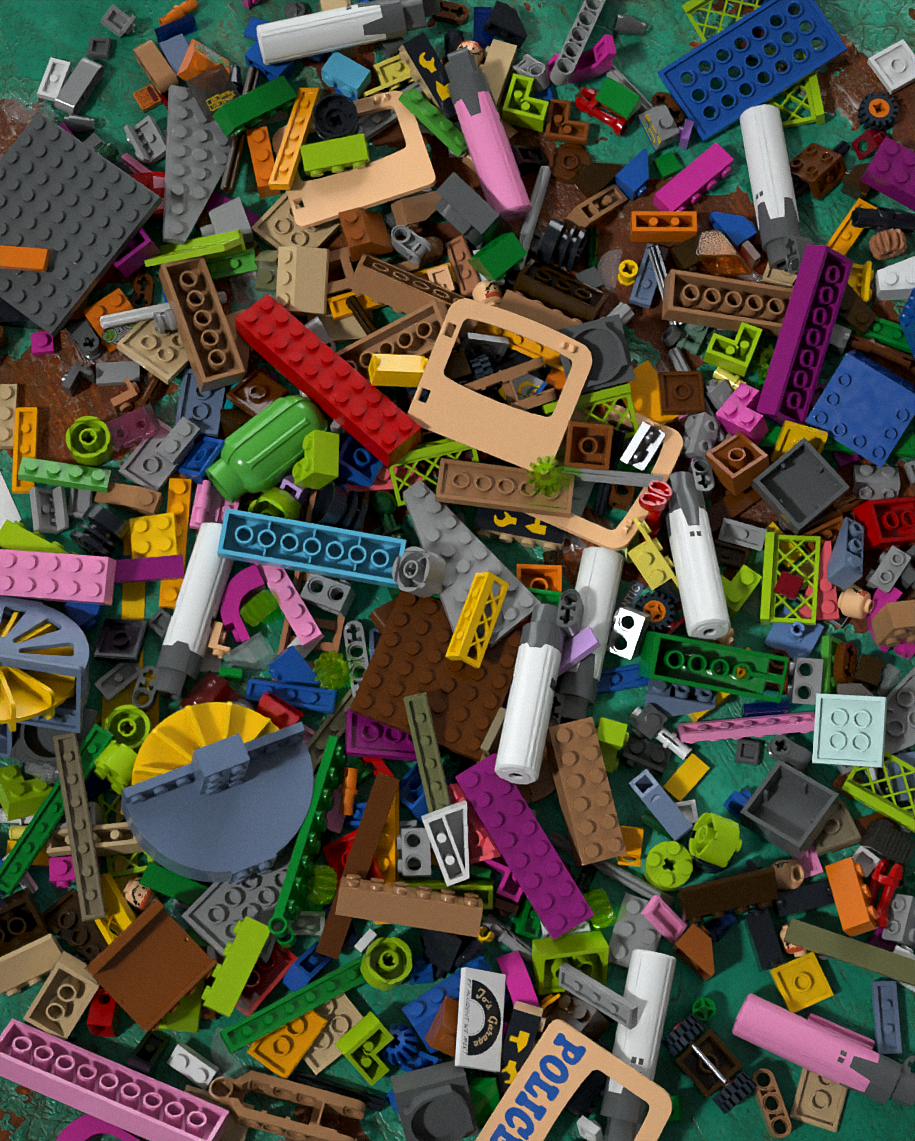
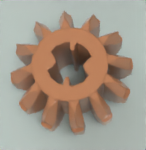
(888, 244)

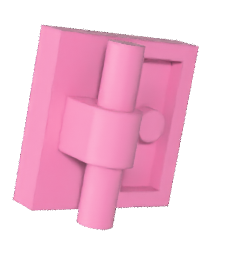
(209, 505)

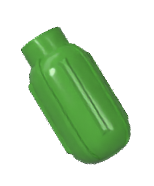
(265, 447)

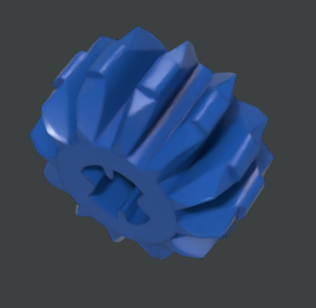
(406, 1040)

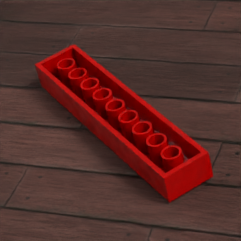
(328, 380)

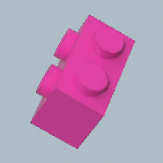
(62, 871)

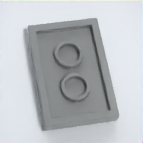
(149, 468)
(631, 932)

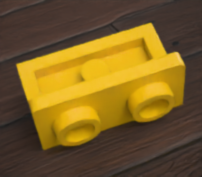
(860, 280)

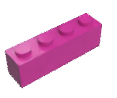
(694, 180)

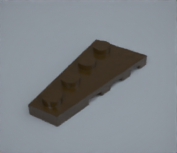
(855, 311)
(66, 921)

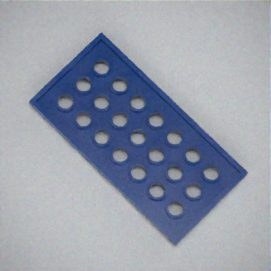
(761, 93)

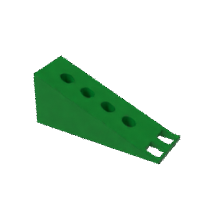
(656, 665)

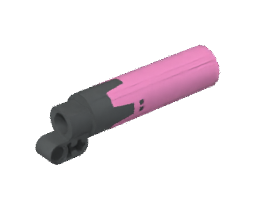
(486, 136)
(825, 1052)

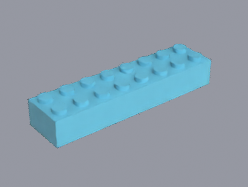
(309, 547)

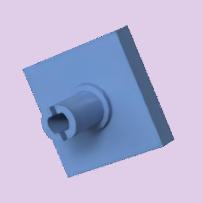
(793, 638)

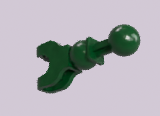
(382, 506)

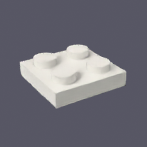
(894, 66)

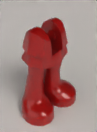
(592, 108)
(655, 502)
(890, 884)

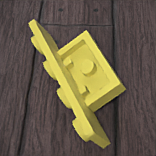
(390, 74)
(650, 561)

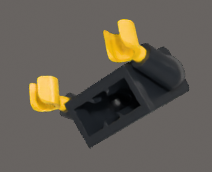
(450, 950)

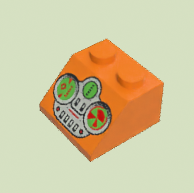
(198, 60)
(110, 304)

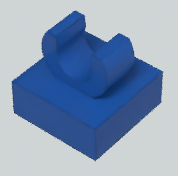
(737, 801)
(421, 972)

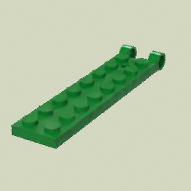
(308, 841)

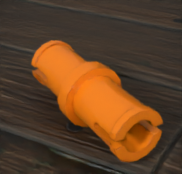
(179, 12)
(348, 791)

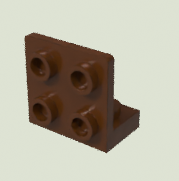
(818, 168)

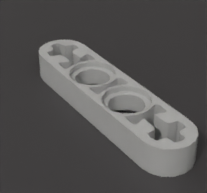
(355, 662)

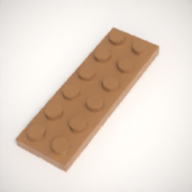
(501, 488)

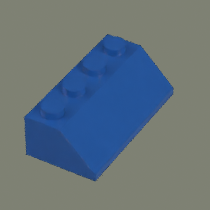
(424, 1008)

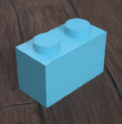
(346, 75)

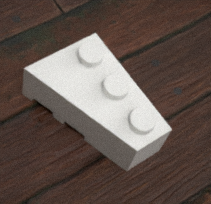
(895, 281)
(449, 838)

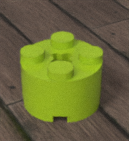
(96, 451)
(276, 504)
(125, 717)
(116, 766)
(715, 839)
(671, 853)
(383, 950)

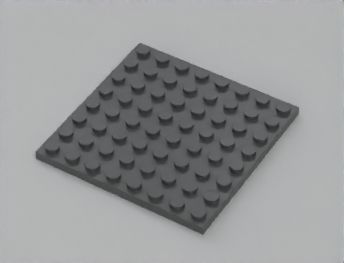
(75, 206)

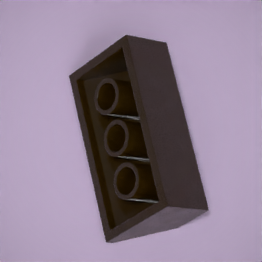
(560, 291)
(728, 895)
(20, 921)

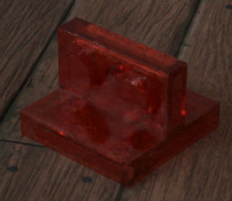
(210, 689)

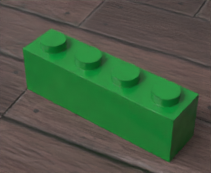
(255, 106)

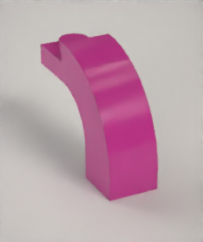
(592, 62)
(237, 592)
(880, 599)
(517, 980)
(89, 1127)

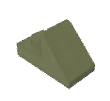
(267, 271)

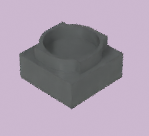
(469, 212)
(608, 349)
(800, 486)
(37, 742)
(789, 809)
(435, 1103)

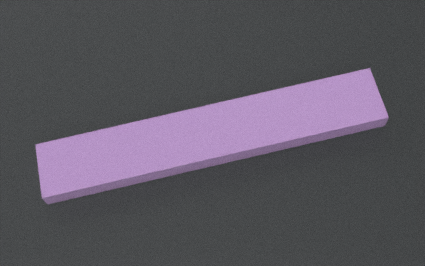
(573, 652)

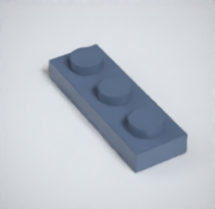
(645, 281)
(886, 1017)

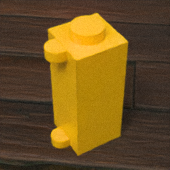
(396, 370)

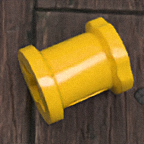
(627, 272)

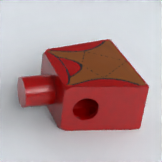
(103, 1017)

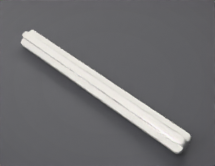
(141, 313)

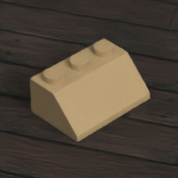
(302, 280)
(28, 964)
(62, 997)

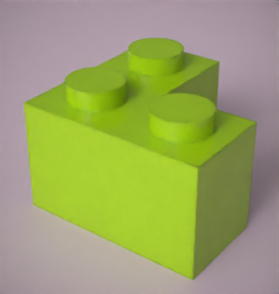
(521, 108)
(733, 354)
(319, 461)
(739, 589)
(611, 738)
(18, 796)
(363, 1044)

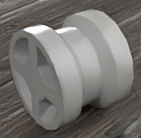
(165, 321)

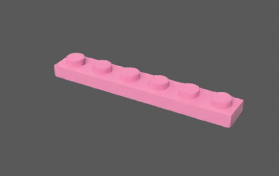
(291, 604)
(746, 727)

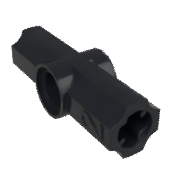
(882, 219)

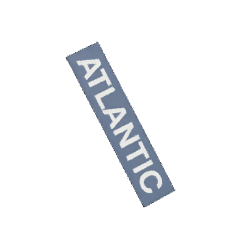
(629, 597)

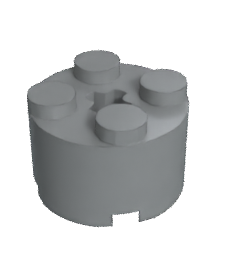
(419, 572)

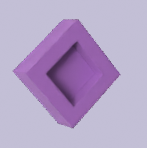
(685, 133)

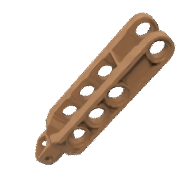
(341, 259)
(505, 378)
(232, 1093)

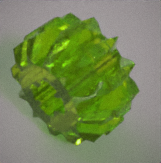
(761, 359)
(537, 475)
(259, 608)
(331, 670)
(321, 885)
(601, 907)

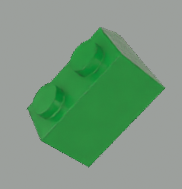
(498, 256)

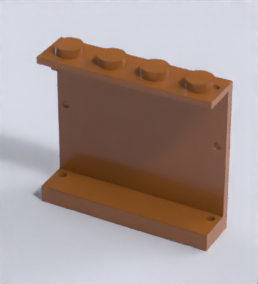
(151, 967)

